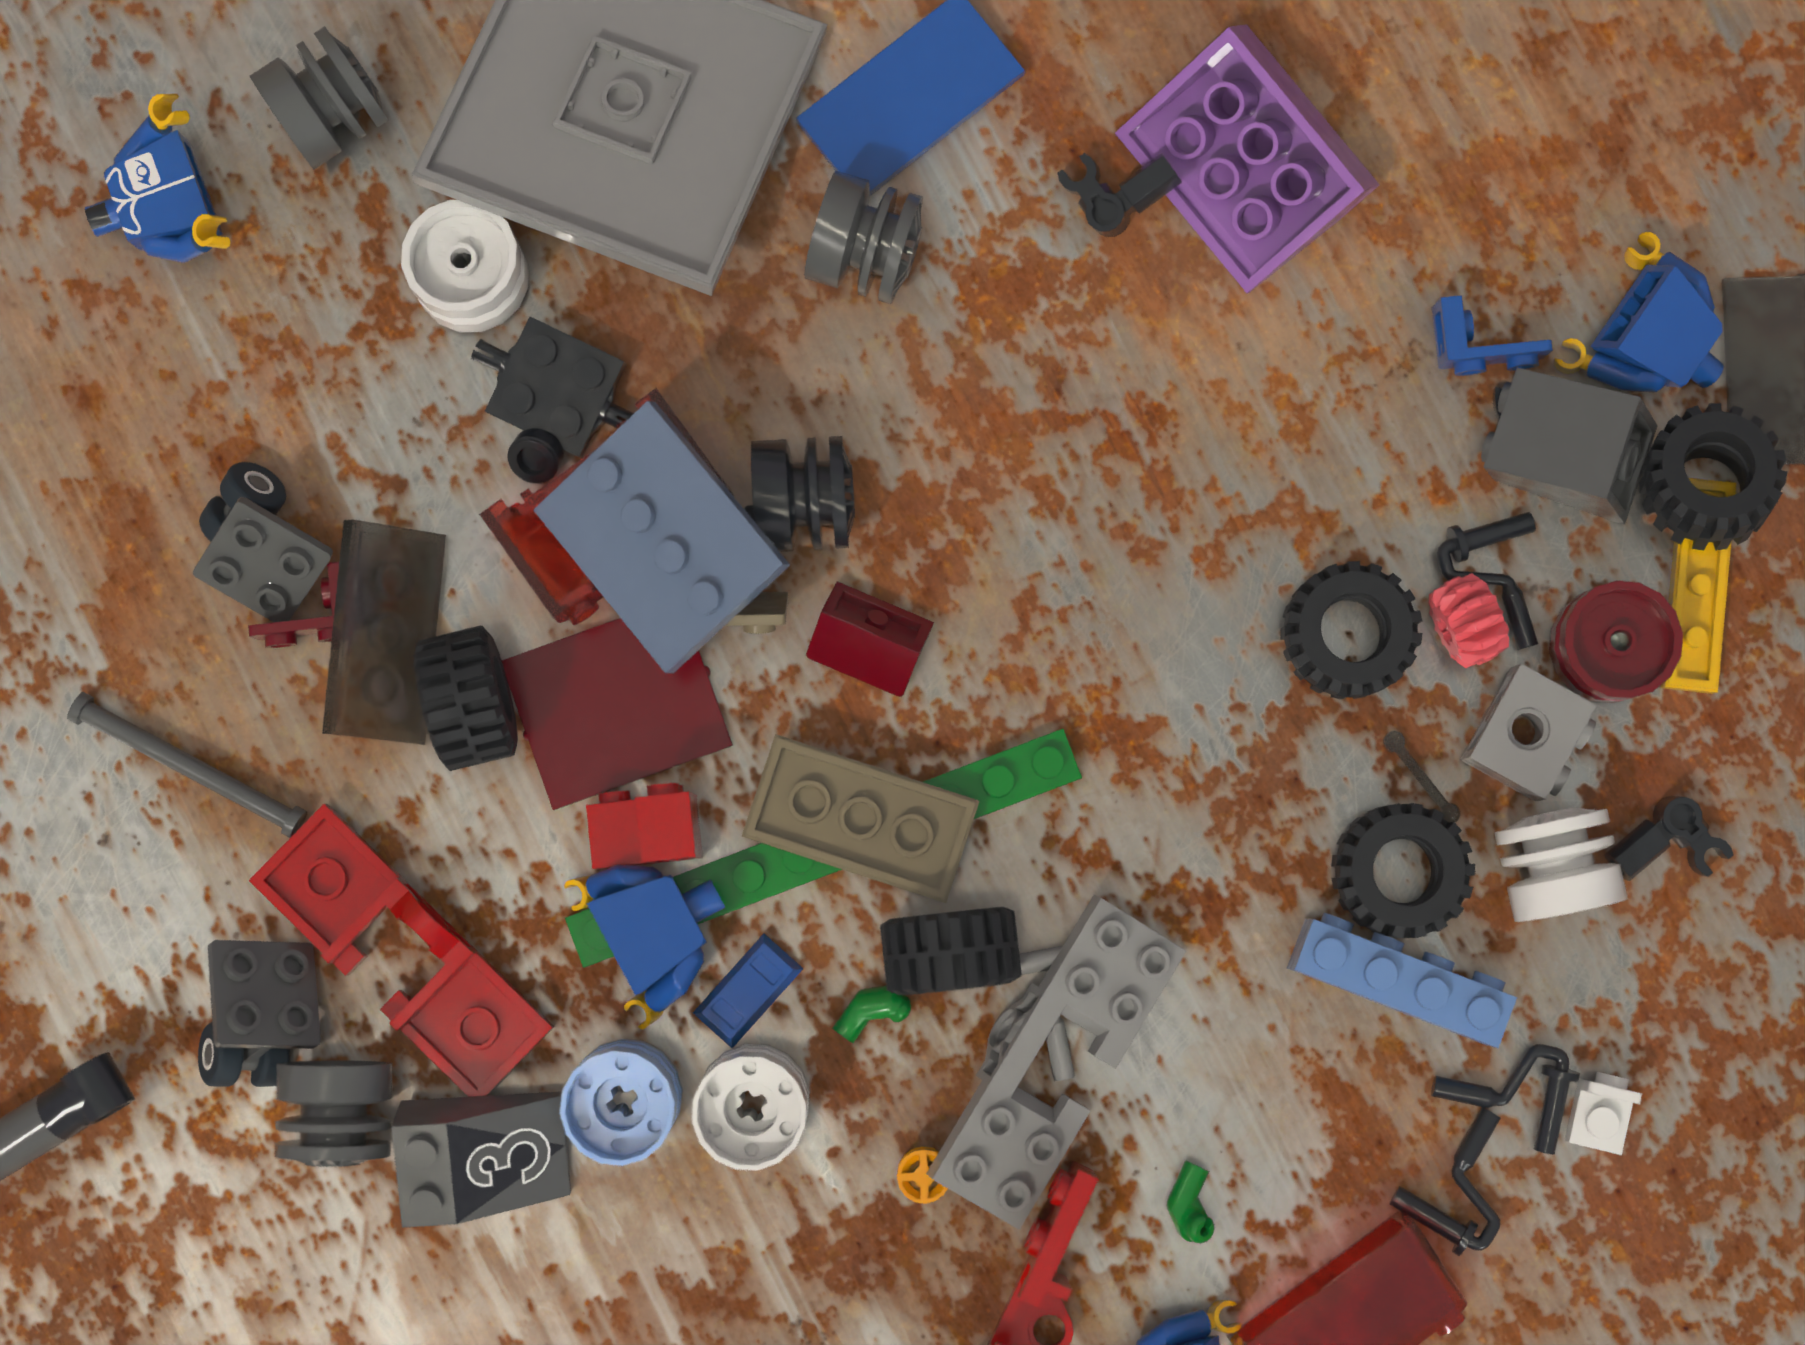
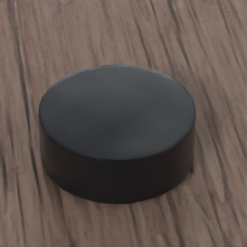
(535, 455)

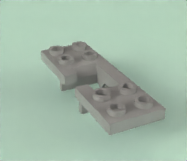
(1010, 1139)

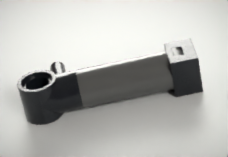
(61, 1112)

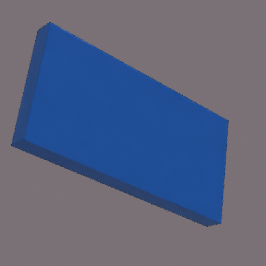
(911, 94)

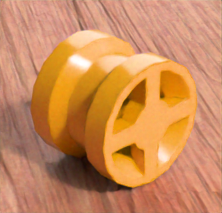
(917, 1184)

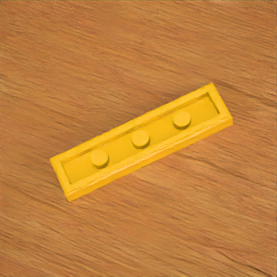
(1699, 600)

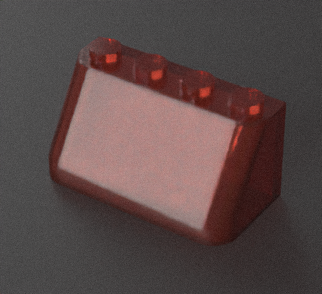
(1372, 1293)

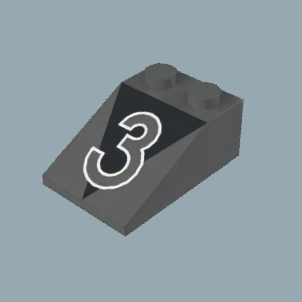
(478, 1156)

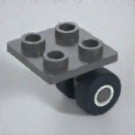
(253, 550)
(260, 1009)

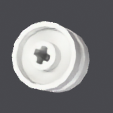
(436, 261)

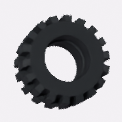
(1733, 442)
(1394, 617)
(465, 698)
(1448, 870)
(950, 951)

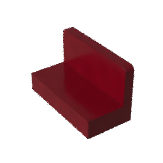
(868, 639)

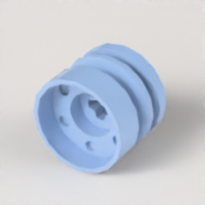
(613, 1131)

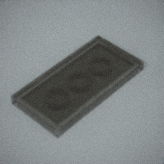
(381, 611)

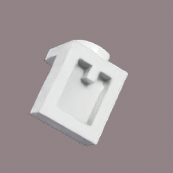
(1601, 1113)

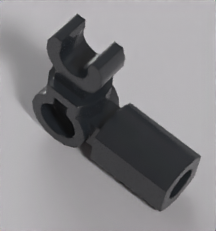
(1111, 211)
(1672, 819)

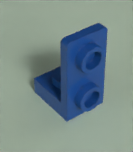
(1455, 328)

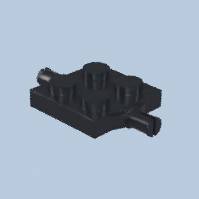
(554, 385)

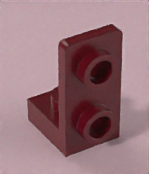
(286, 632)

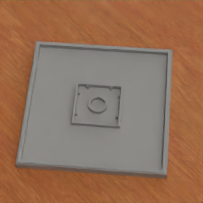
(624, 123)

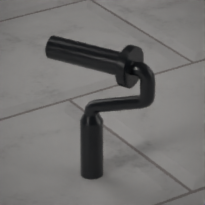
(1459, 545)
(1554, 1099)
(1440, 1222)

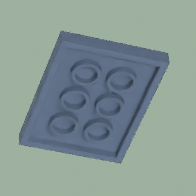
(661, 537)

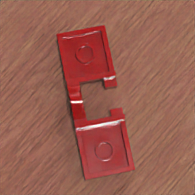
(466, 1015)
(1039, 1286)

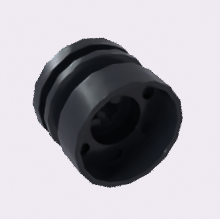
(802, 493)

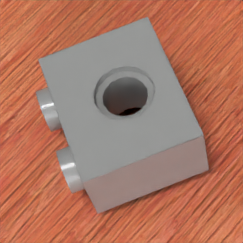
(1559, 723)

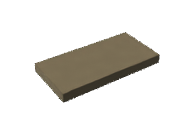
(860, 818)

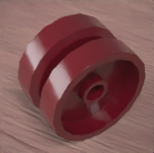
(1648, 639)

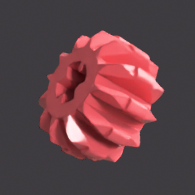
(1468, 620)

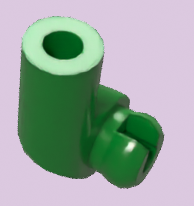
(871, 1005)
(1186, 1207)

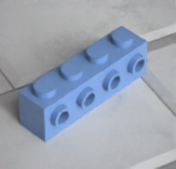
(1401, 982)

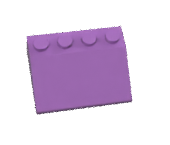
(1251, 154)

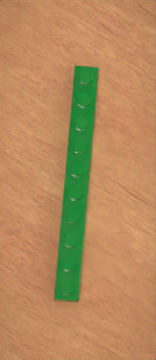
(768, 871)

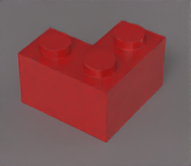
(645, 829)

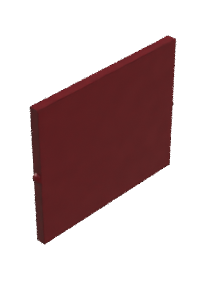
(609, 713)

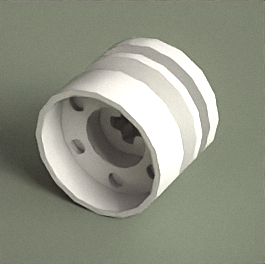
(1560, 864)
(744, 1137)

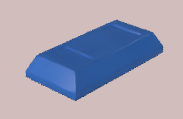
(748, 990)

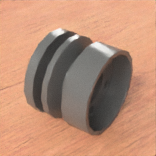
(319, 97)
(863, 237)
(333, 1111)

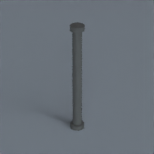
(86, 711)

